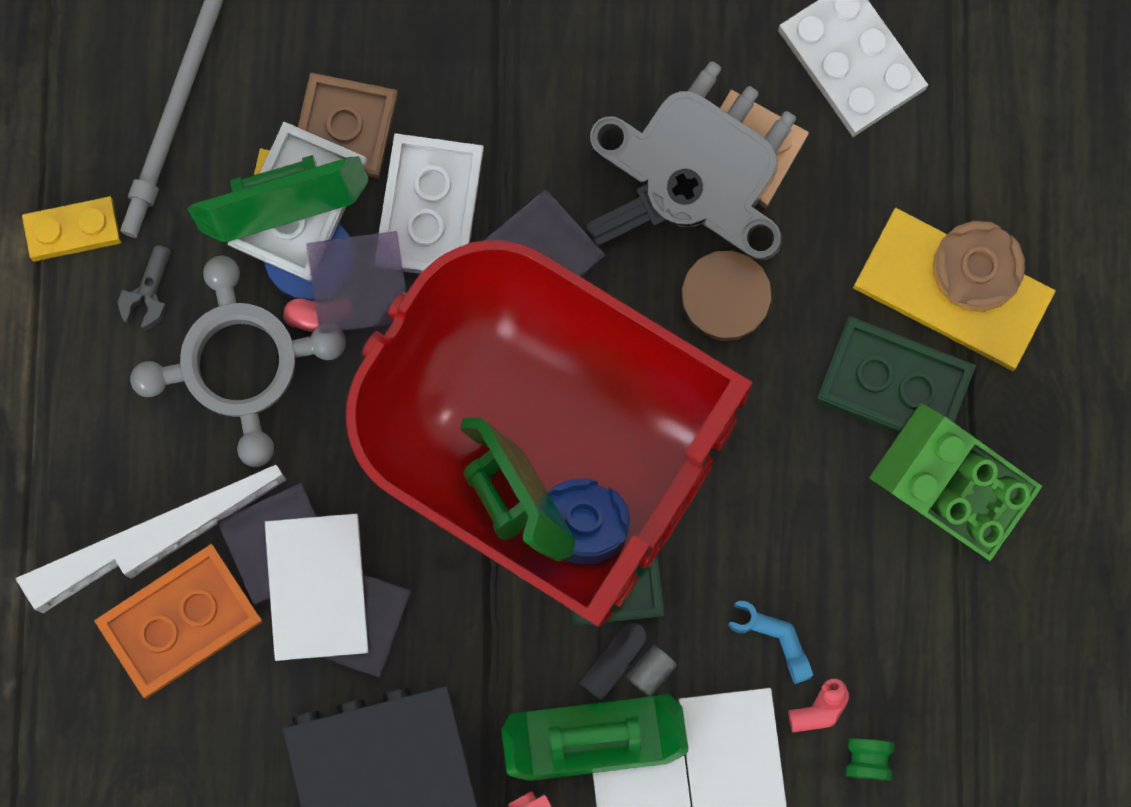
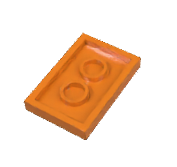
(178, 621)

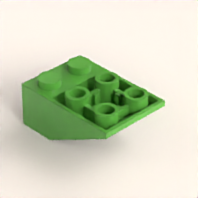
(955, 481)

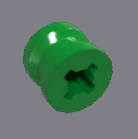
(870, 759)

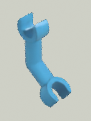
(796, 660)

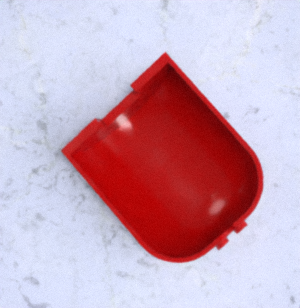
(563, 378)

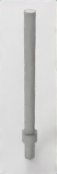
(144, 191)

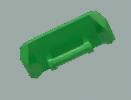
(280, 197)
(544, 524)
(594, 738)

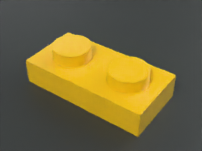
(71, 229)

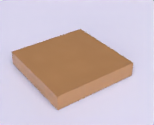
(350, 116)

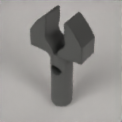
(147, 291)

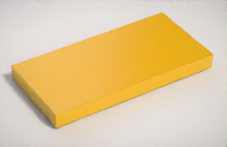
(903, 279)

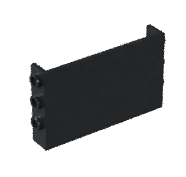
(382, 754)

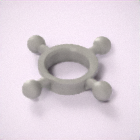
(221, 275)

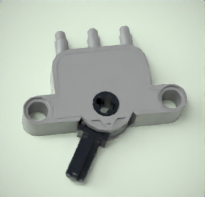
(706, 146)

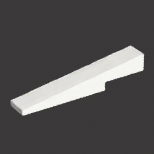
(144, 543)

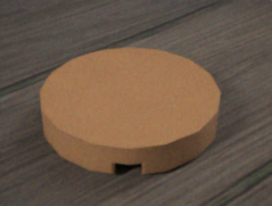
(978, 266)
(726, 295)

